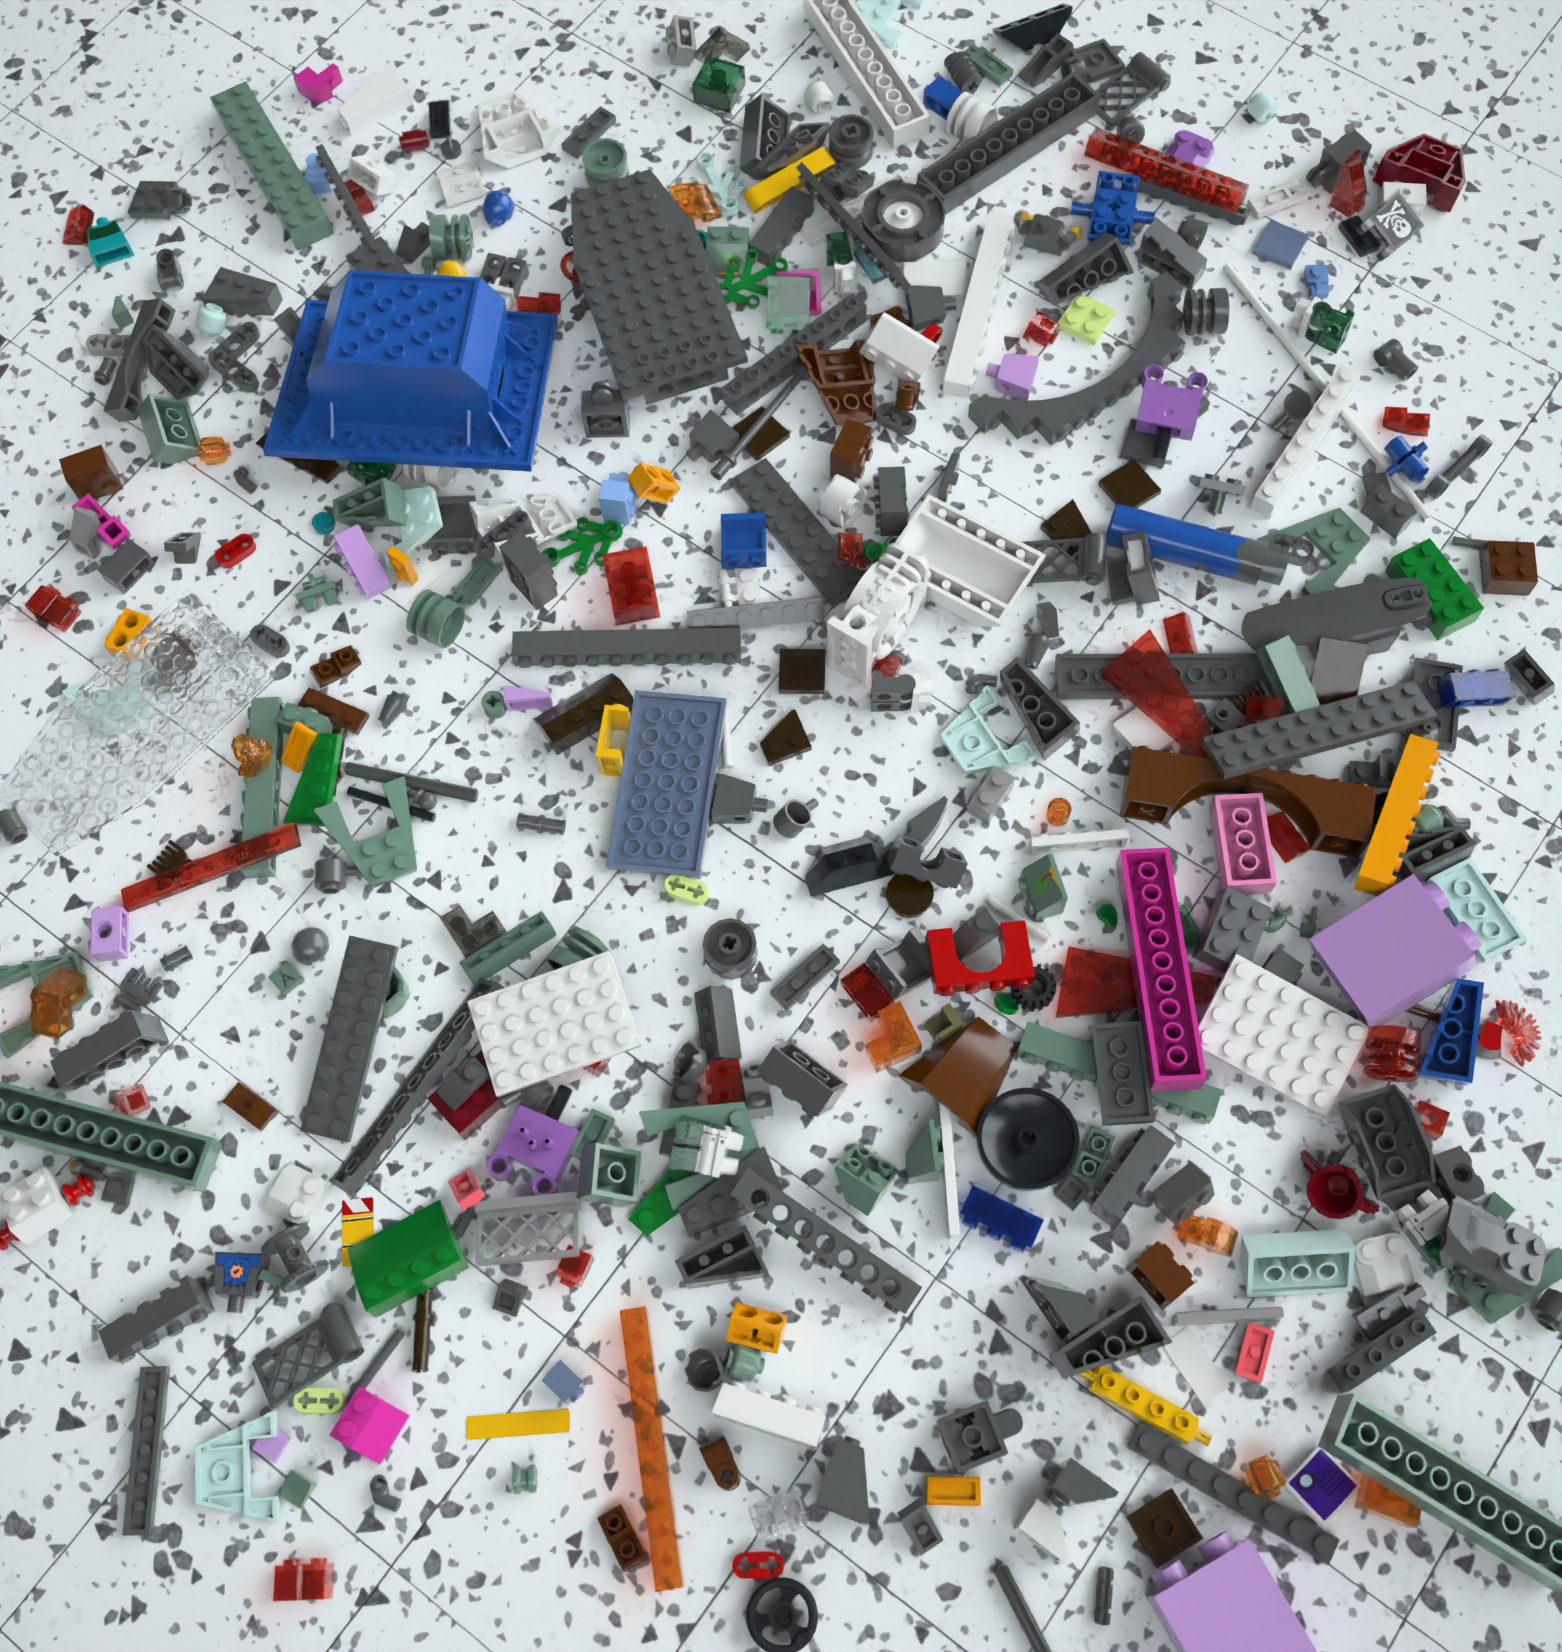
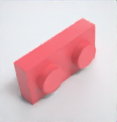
(466, 1189)
(1254, 1352)

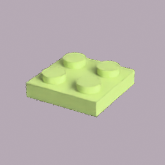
(1086, 319)

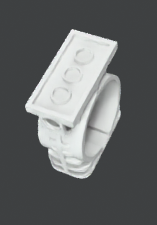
(877, 613)

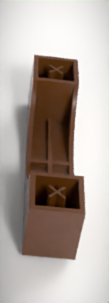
(1329, 813)

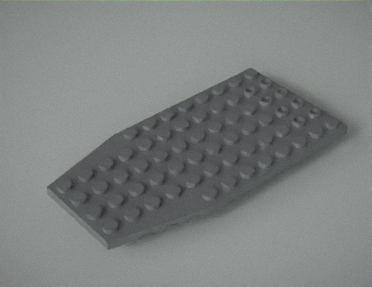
(651, 290)

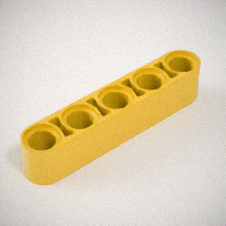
(776, 186)

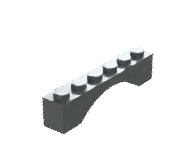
(126, 389)

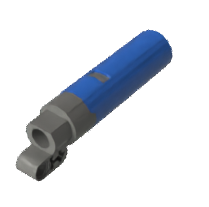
(1209, 548)

